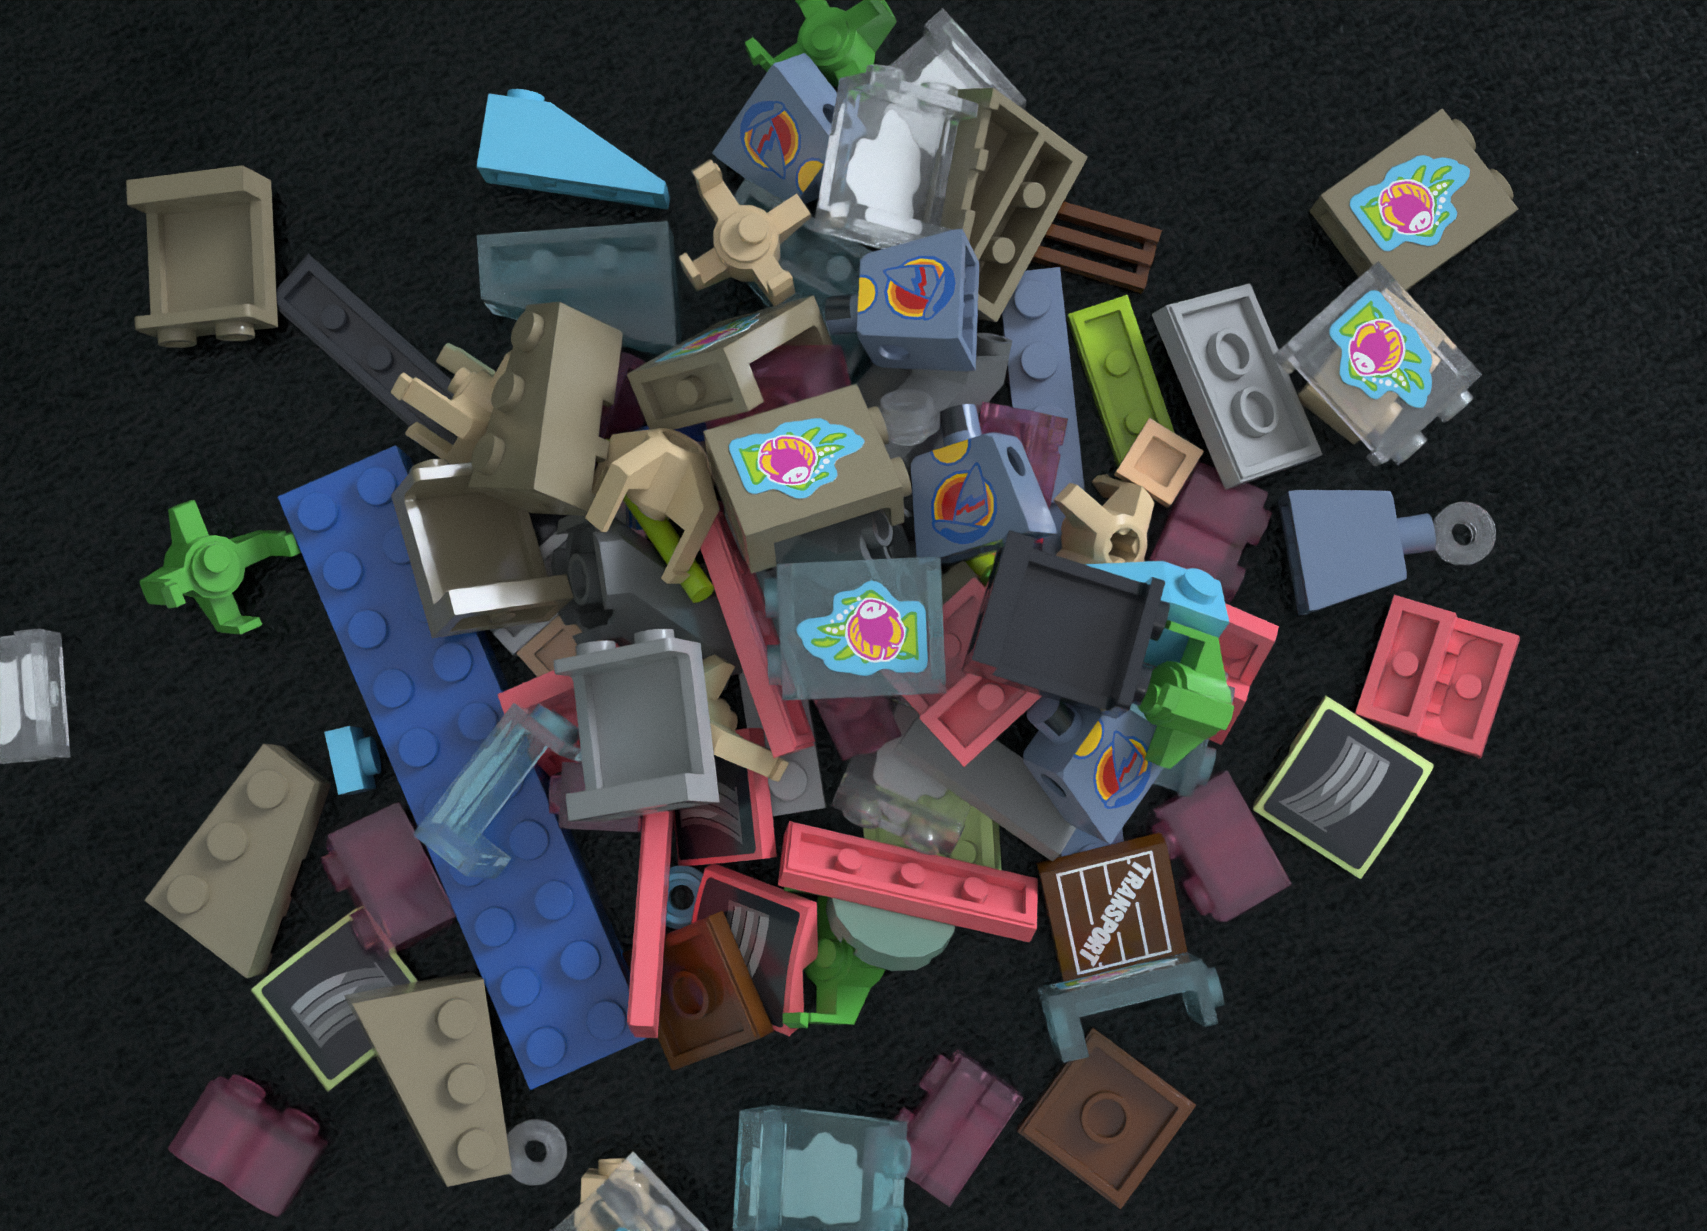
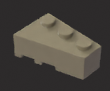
(549, 412)
(244, 860)
(443, 1069)

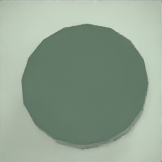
(887, 937)

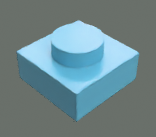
(353, 760)

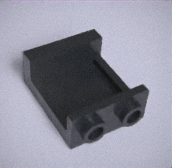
(1065, 629)

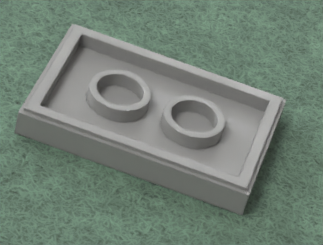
(1236, 385)

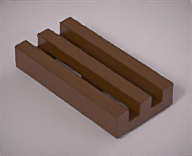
(1108, 224)

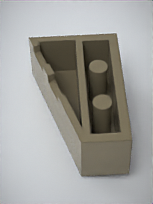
(1005, 190)

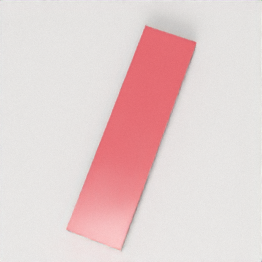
(751, 632)
(908, 882)
(650, 924)

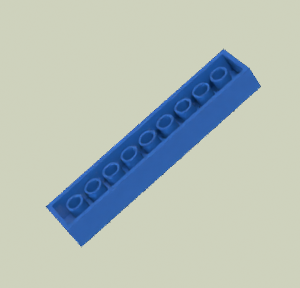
(434, 702)

